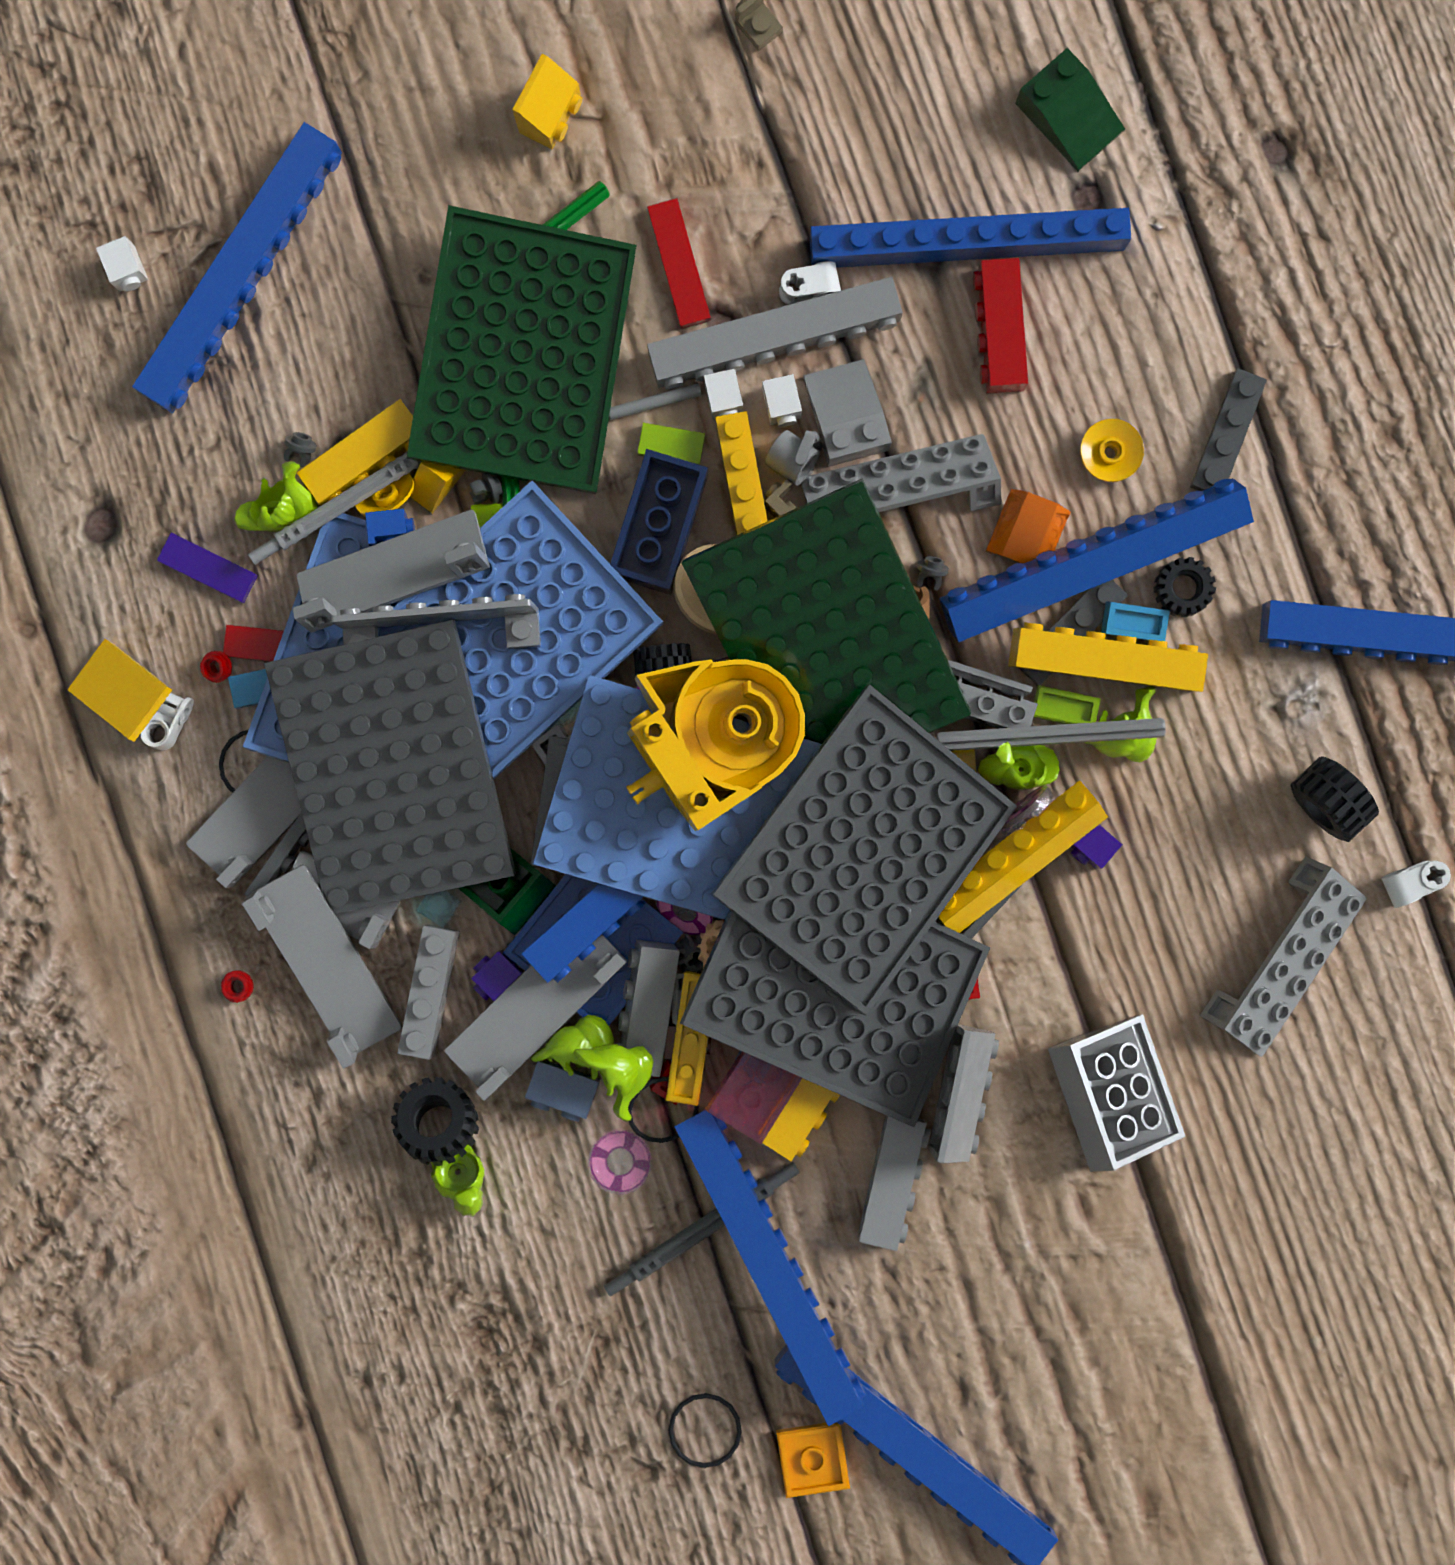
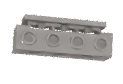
(990, 707)

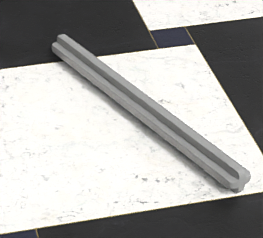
(1053, 734)

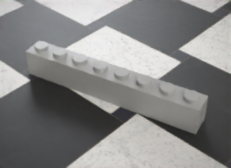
(775, 333)

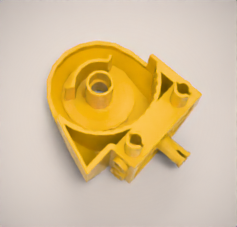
(692, 739)

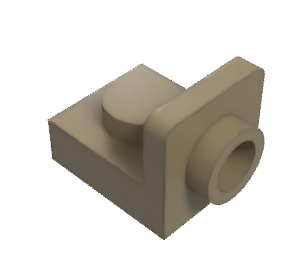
(757, 22)
(774, 502)

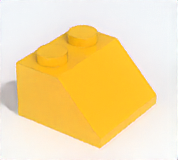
(547, 103)

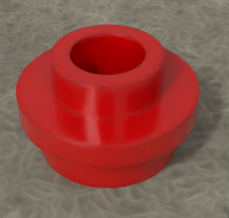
(209, 669)
(228, 990)

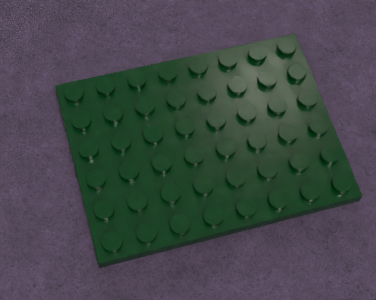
(521, 350)
(828, 611)

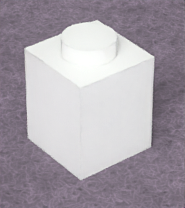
(122, 264)
(723, 393)
(782, 400)

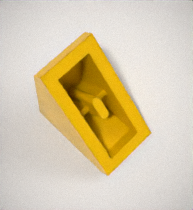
(433, 484)

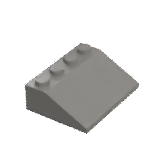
(961, 1094)
(1116, 1094)

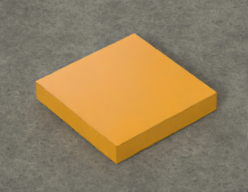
(812, 1459)

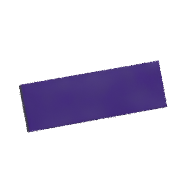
(207, 567)

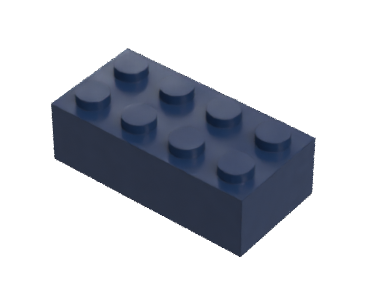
(659, 521)

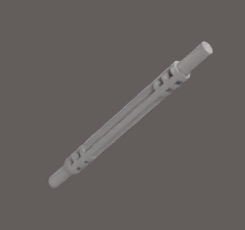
(335, 507)

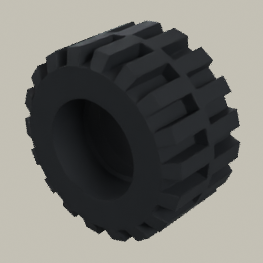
(1334, 799)
(421, 1100)

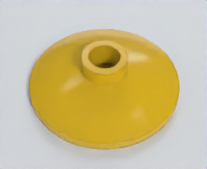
(1122, 439)
(389, 497)

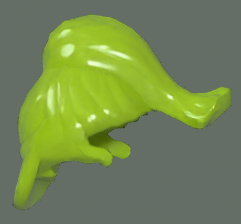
(277, 504)
(1133, 749)
(1037, 764)
(586, 1034)
(623, 1068)
(464, 1187)

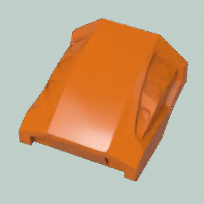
(1027, 527)

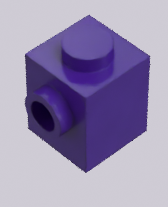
(1095, 848)
(495, 975)

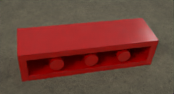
(1002, 325)

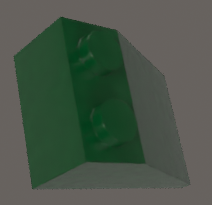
(1070, 109)
(512, 898)

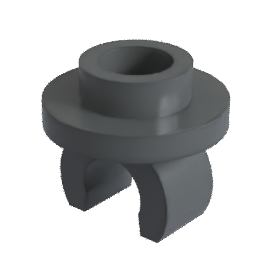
(301, 444)
(486, 489)
(931, 567)

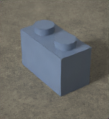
(556, 1089)

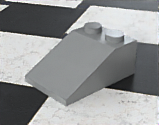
(847, 413)

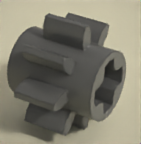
(689, 954)

